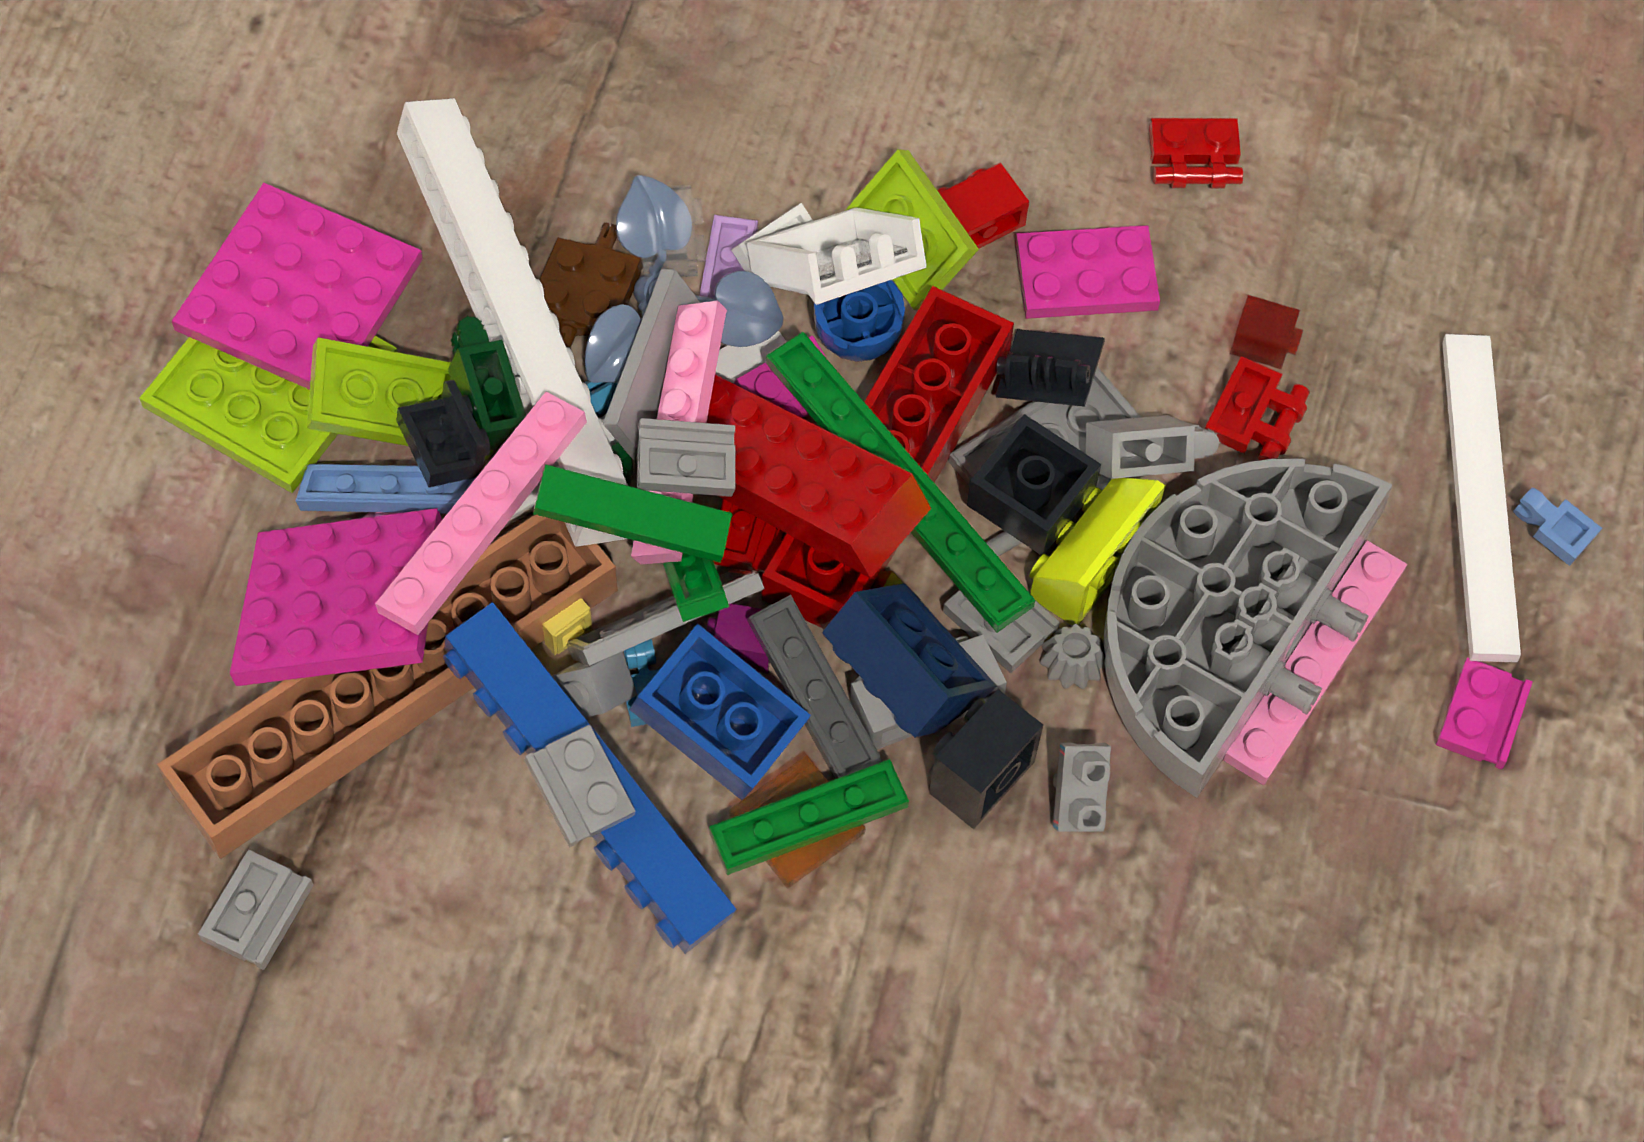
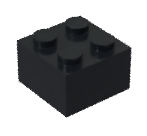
(1033, 484)
(984, 757)

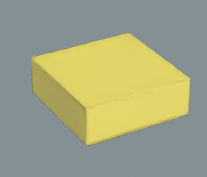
(566, 626)

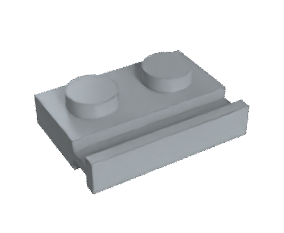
(686, 457)
(1015, 641)
(579, 785)
(255, 909)

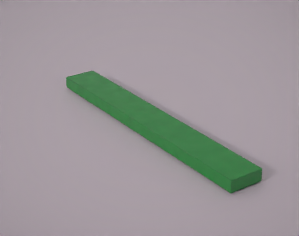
(943, 529)

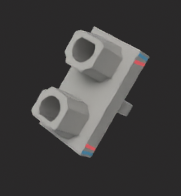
(1081, 787)

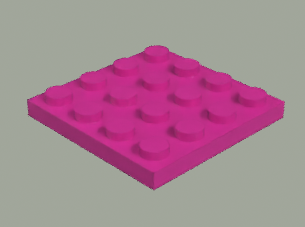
(294, 278)
(316, 595)

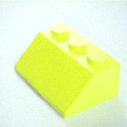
(1091, 548)

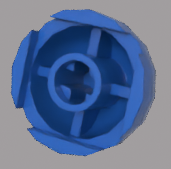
(861, 322)

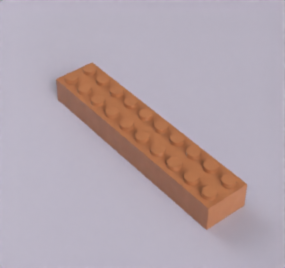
(326, 725)

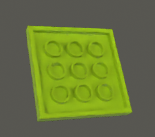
(241, 411)

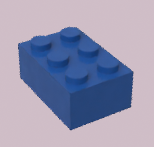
(719, 712)

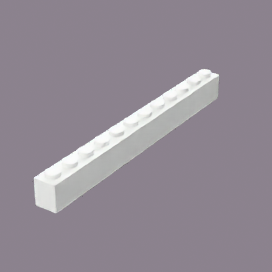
(500, 281)

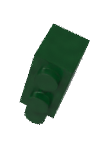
(486, 377)

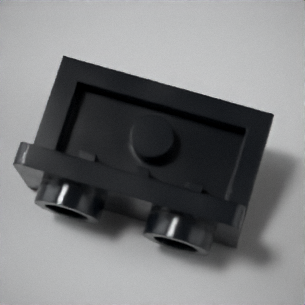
(445, 437)

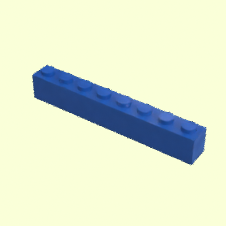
(538, 712)

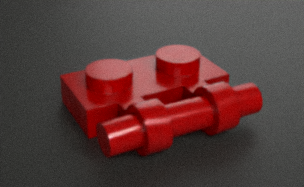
(1196, 142)
(1244, 403)

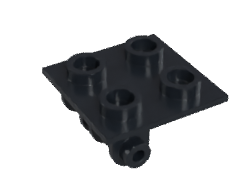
(1049, 367)

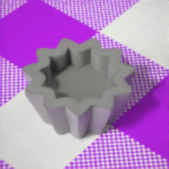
(1073, 656)

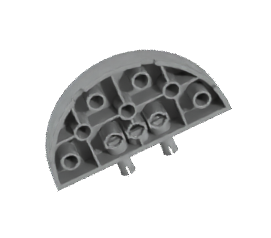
(1222, 597)

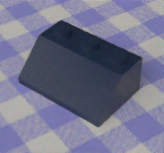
(907, 658)

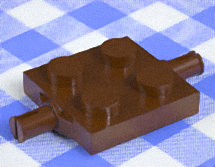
(587, 281)

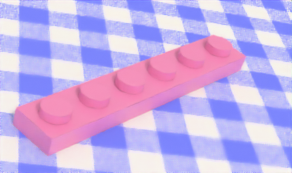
(687, 389)
(480, 513)
(1317, 660)

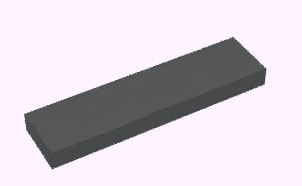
(814, 688)

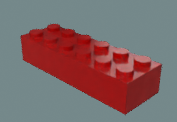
(816, 482)

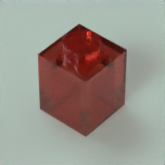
(1266, 332)

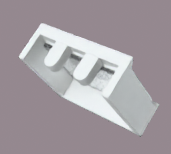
(839, 253)

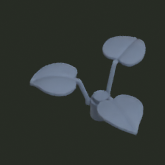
(649, 224)

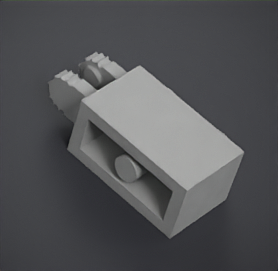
(1147, 445)

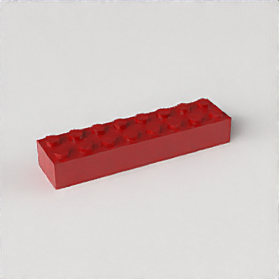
(926, 405)

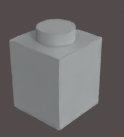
(597, 686)

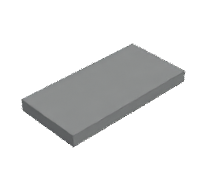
(645, 369)
(1066, 421)
(652, 621)

